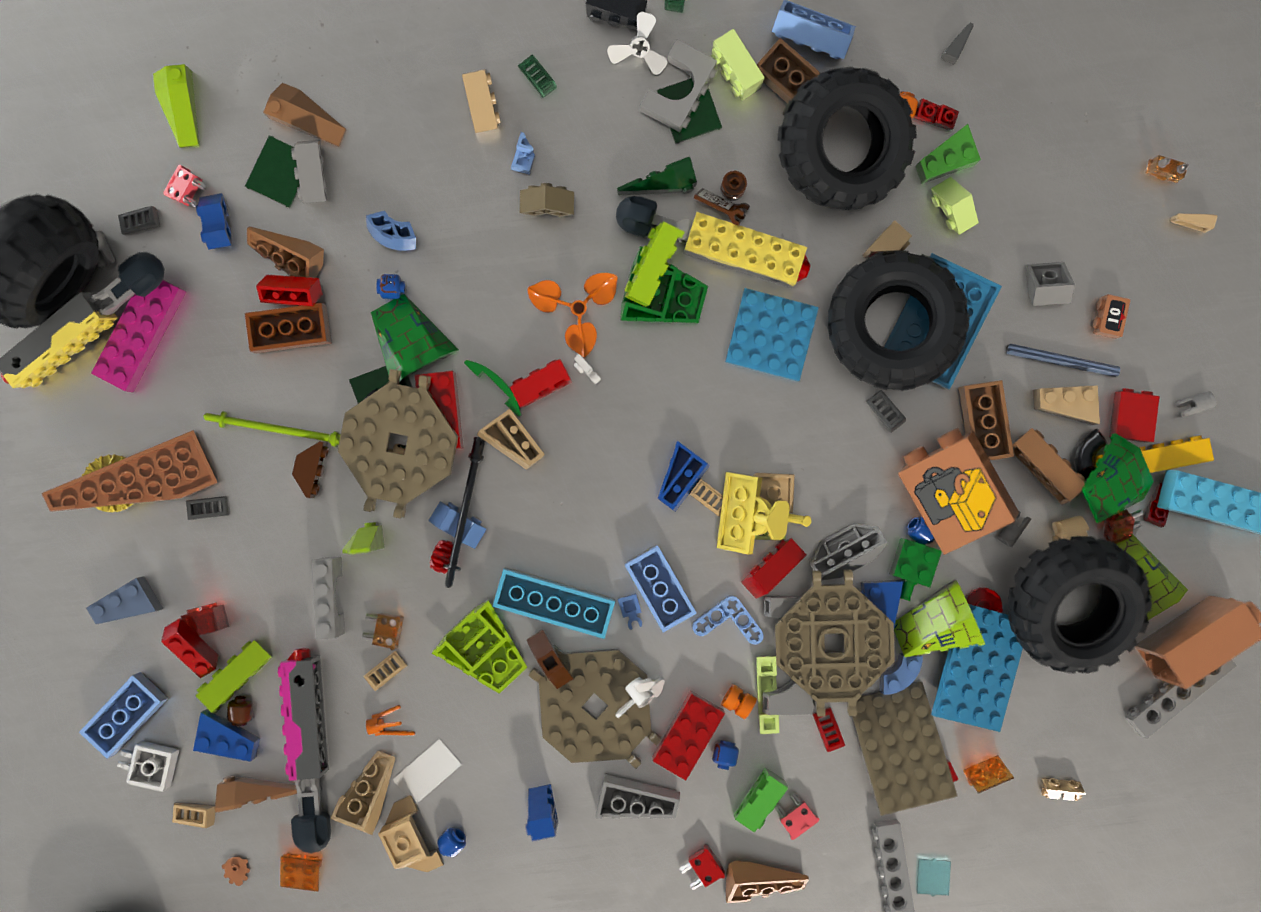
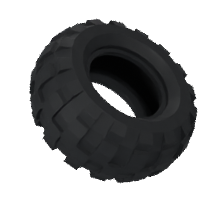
(889, 148)
(903, 274)
(1105, 631)

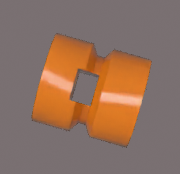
(738, 701)

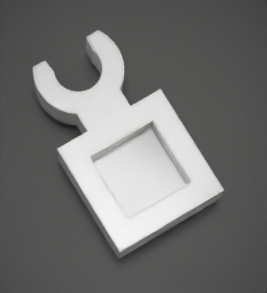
(581, 365)

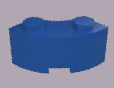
(213, 216)

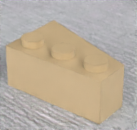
(481, 100)
(1070, 402)
(512, 440)

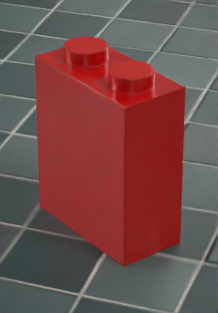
(1134, 415)

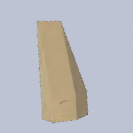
(365, 798)

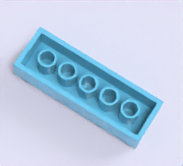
(1211, 500)
(554, 603)

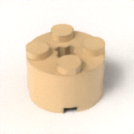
(1070, 527)

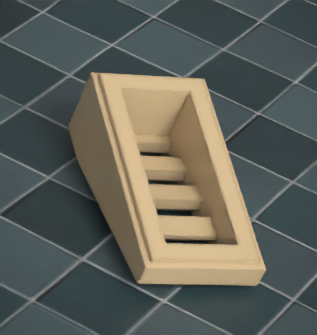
(1198, 222)
(697, 487)
(373, 683)
(206, 814)

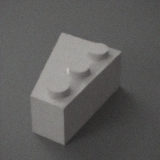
(309, 171)

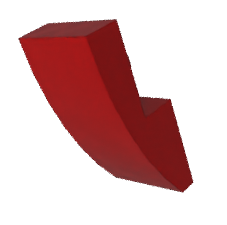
(936, 115)
(1154, 514)

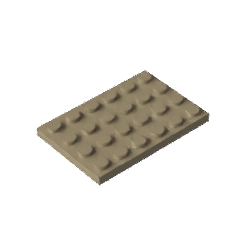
(902, 750)

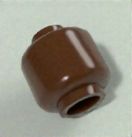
(239, 711)

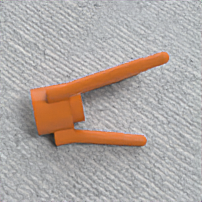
(376, 725)

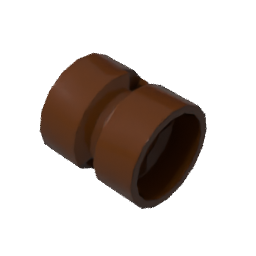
(733, 185)

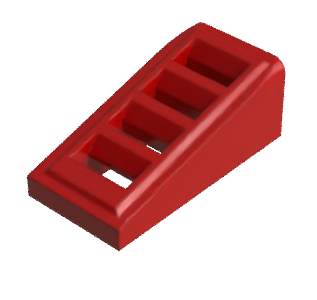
(835, 745)

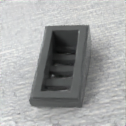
(954, 50)
(153, 217)
(886, 421)
(190, 510)

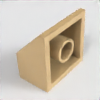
(892, 239)

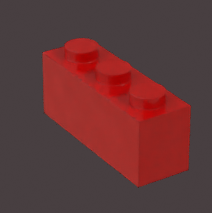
(289, 290)
(190, 648)

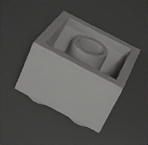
(1049, 283)

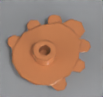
(236, 870)

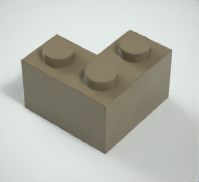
(547, 200)

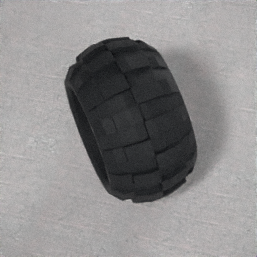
(44, 258)

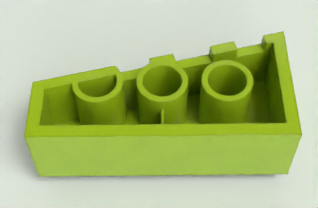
(653, 263)
(233, 676)

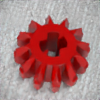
(441, 556)

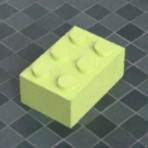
(737, 65)

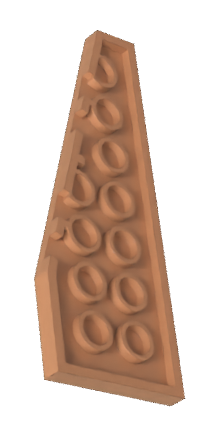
(155, 474)

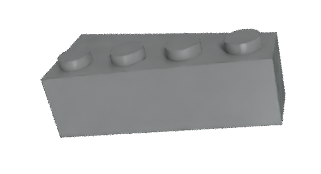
(635, 799)

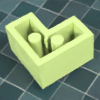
(956, 205)

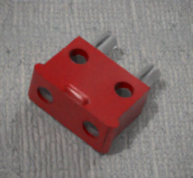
(705, 867)

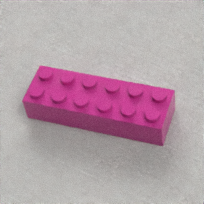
(137, 336)

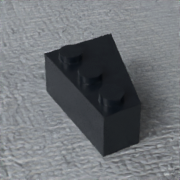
(616, 11)

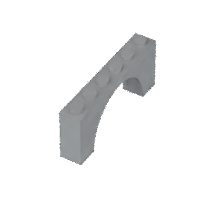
(791, 697)

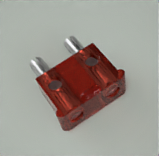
(1121, 526)

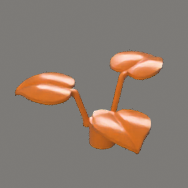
(582, 336)

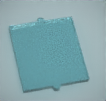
(933, 877)

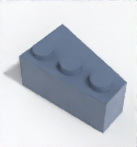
(127, 601)

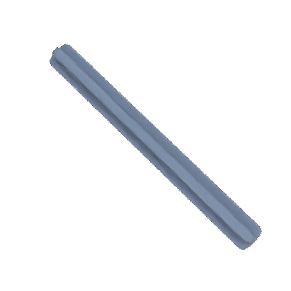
(1063, 360)

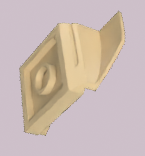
(404, 840)

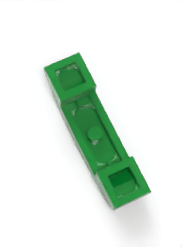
(479, 369)

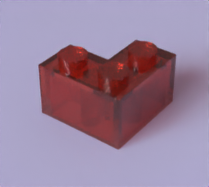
(207, 620)

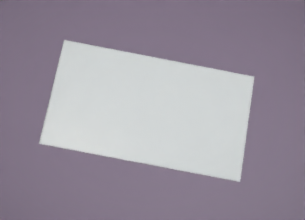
(427, 771)

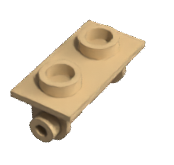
(1071, 789)

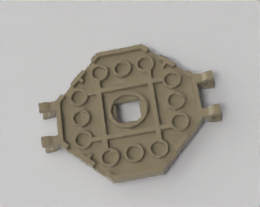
(428, 448)
(834, 674)
(578, 733)

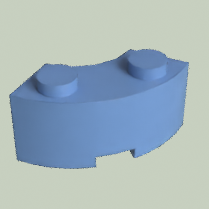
(391, 233)
(446, 519)
(901, 674)

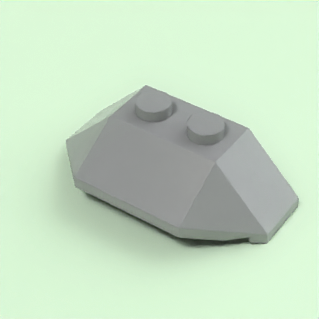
(848, 550)

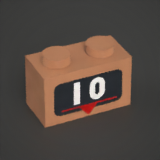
(1111, 316)

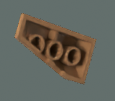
(290, 254)
(235, 792)

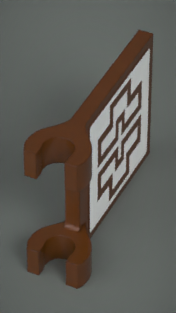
(722, 205)

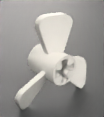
(655, 61)
(641, 692)

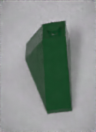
(674, 179)

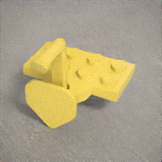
(743, 516)

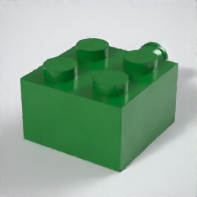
(915, 565)

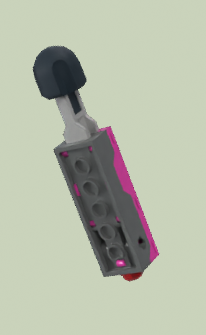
(305, 746)

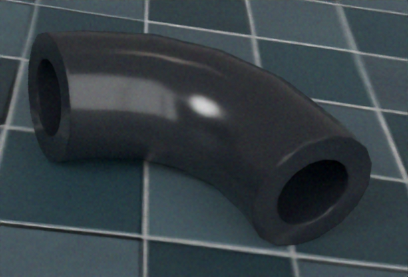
(1086, 452)

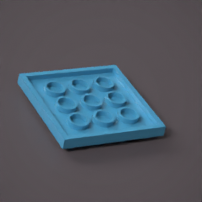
(771, 334)

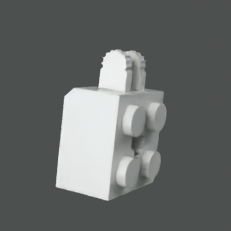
(142, 772)

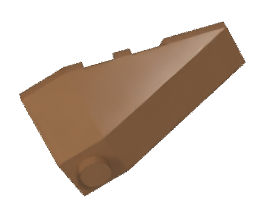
(301, 113)
(753, 879)

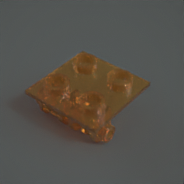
(988, 774)
(300, 872)

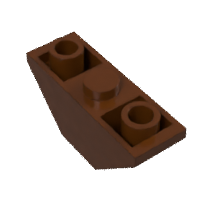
(309, 467)
(549, 659)

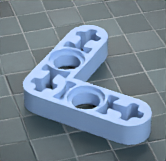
(727, 613)

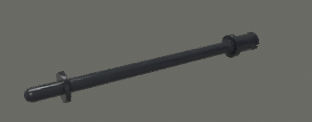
(475, 458)

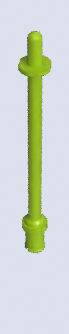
(223, 419)

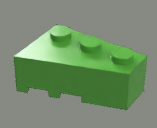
(951, 156)
(761, 800)

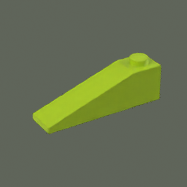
(176, 96)
(365, 539)

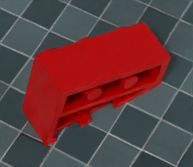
(540, 383)
(774, 568)

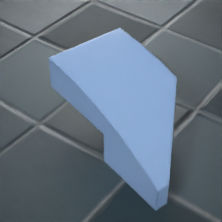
(524, 156)

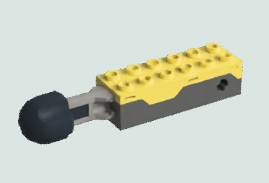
(722, 242)
(78, 323)

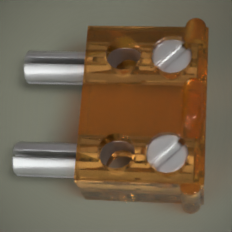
(1166, 169)
(388, 631)

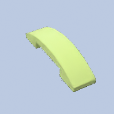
(766, 682)

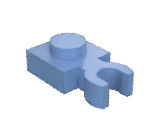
(630, 607)

